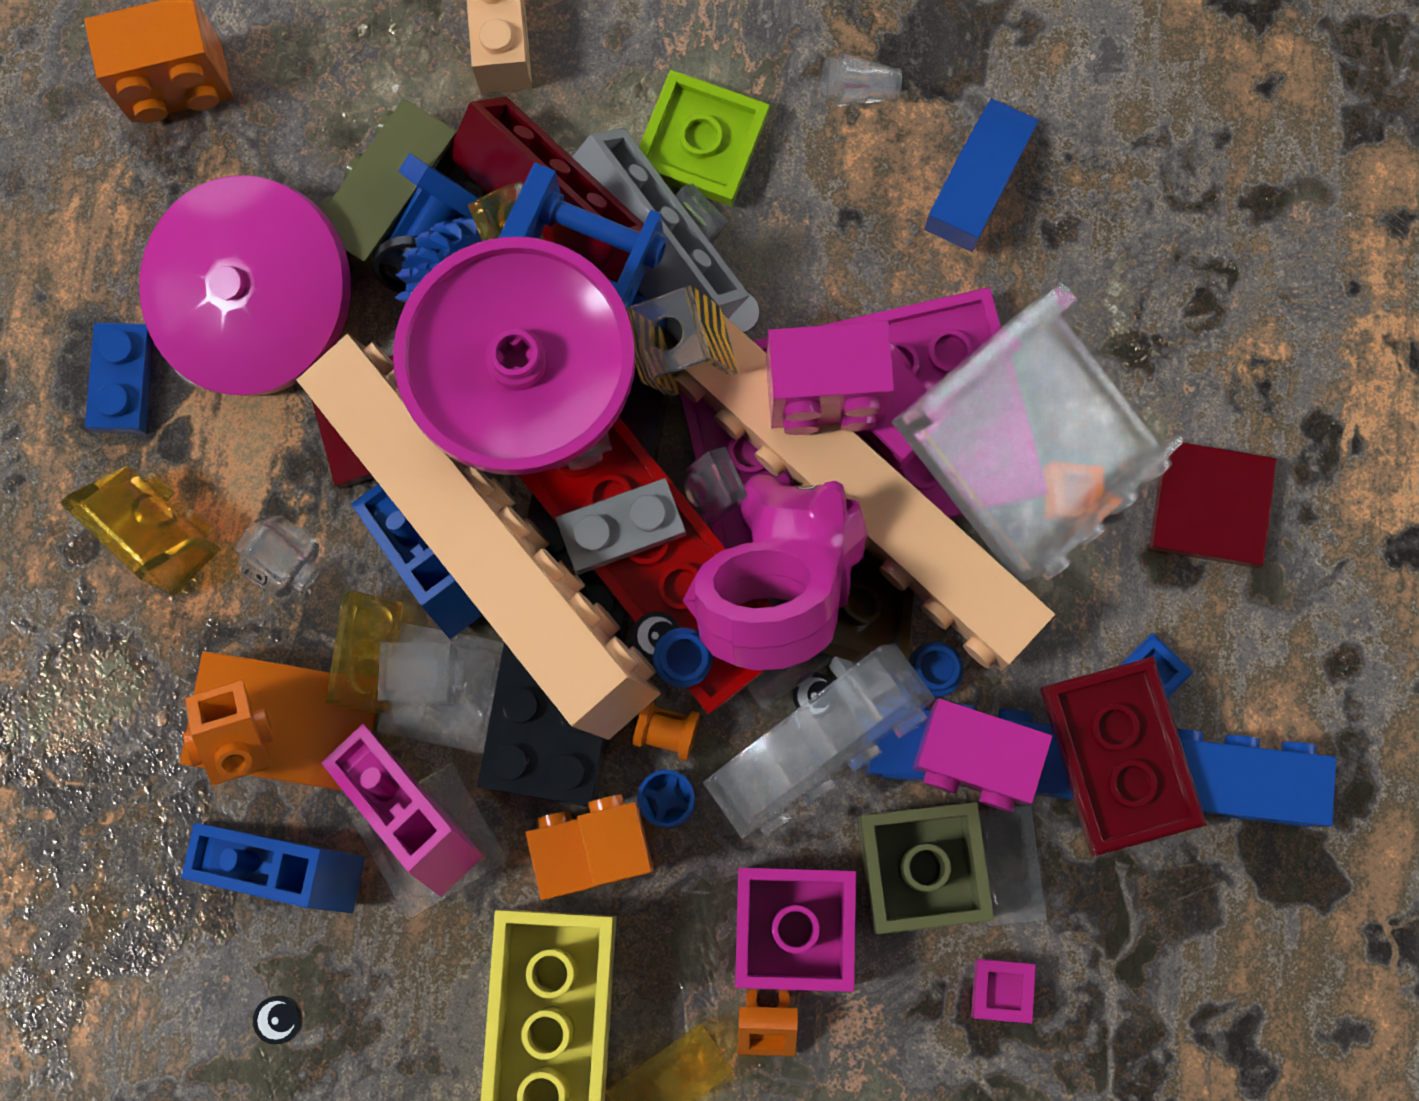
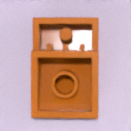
(300, 718)

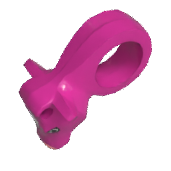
(798, 554)

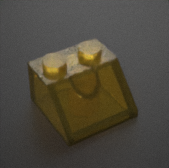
(144, 528)

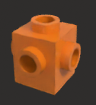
(227, 733)

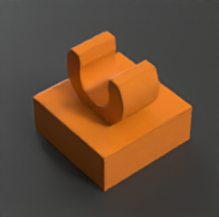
(767, 1029)

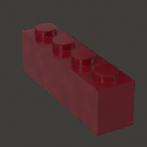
(499, 148)

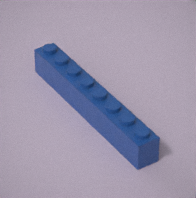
(1229, 777)

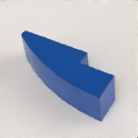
(980, 175)

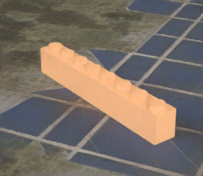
(903, 527)

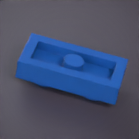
(119, 378)

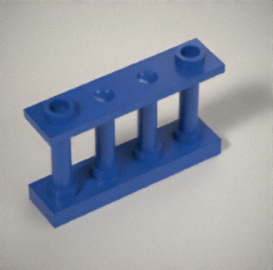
(543, 205)

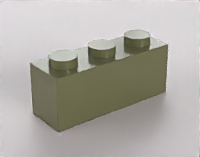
(373, 188)

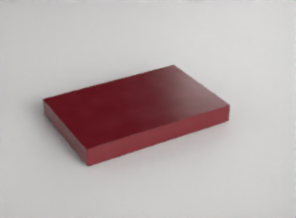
(1122, 756)

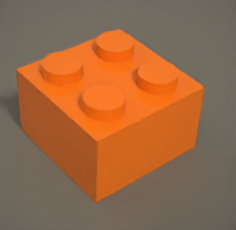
(159, 59)

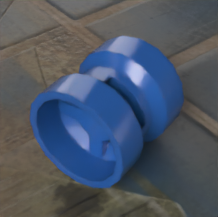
(659, 794)

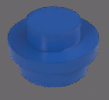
(682, 658)
(938, 667)

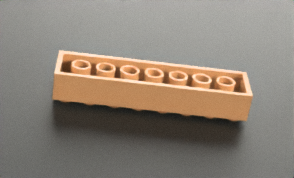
(485, 546)

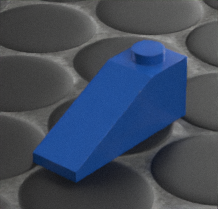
(416, 563)
(273, 868)

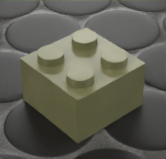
(924, 868)

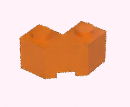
(589, 850)

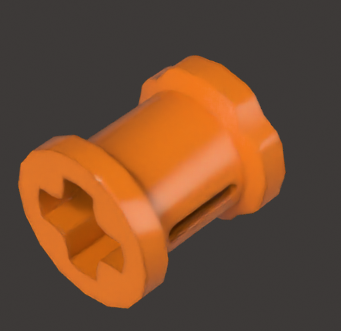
(666, 730)

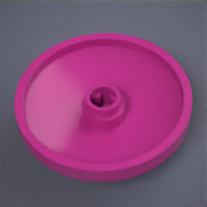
(244, 285)
(514, 355)

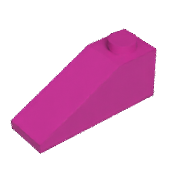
(402, 811)

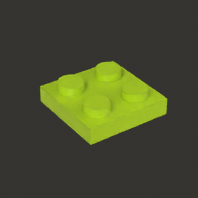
(703, 136)

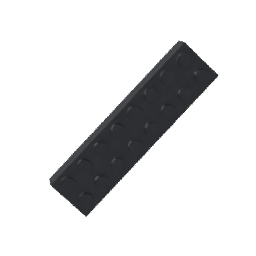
(528, 740)

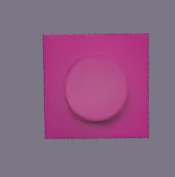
(1003, 990)

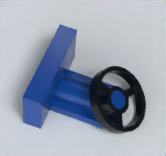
(433, 202)

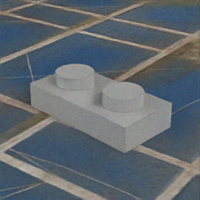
(621, 526)

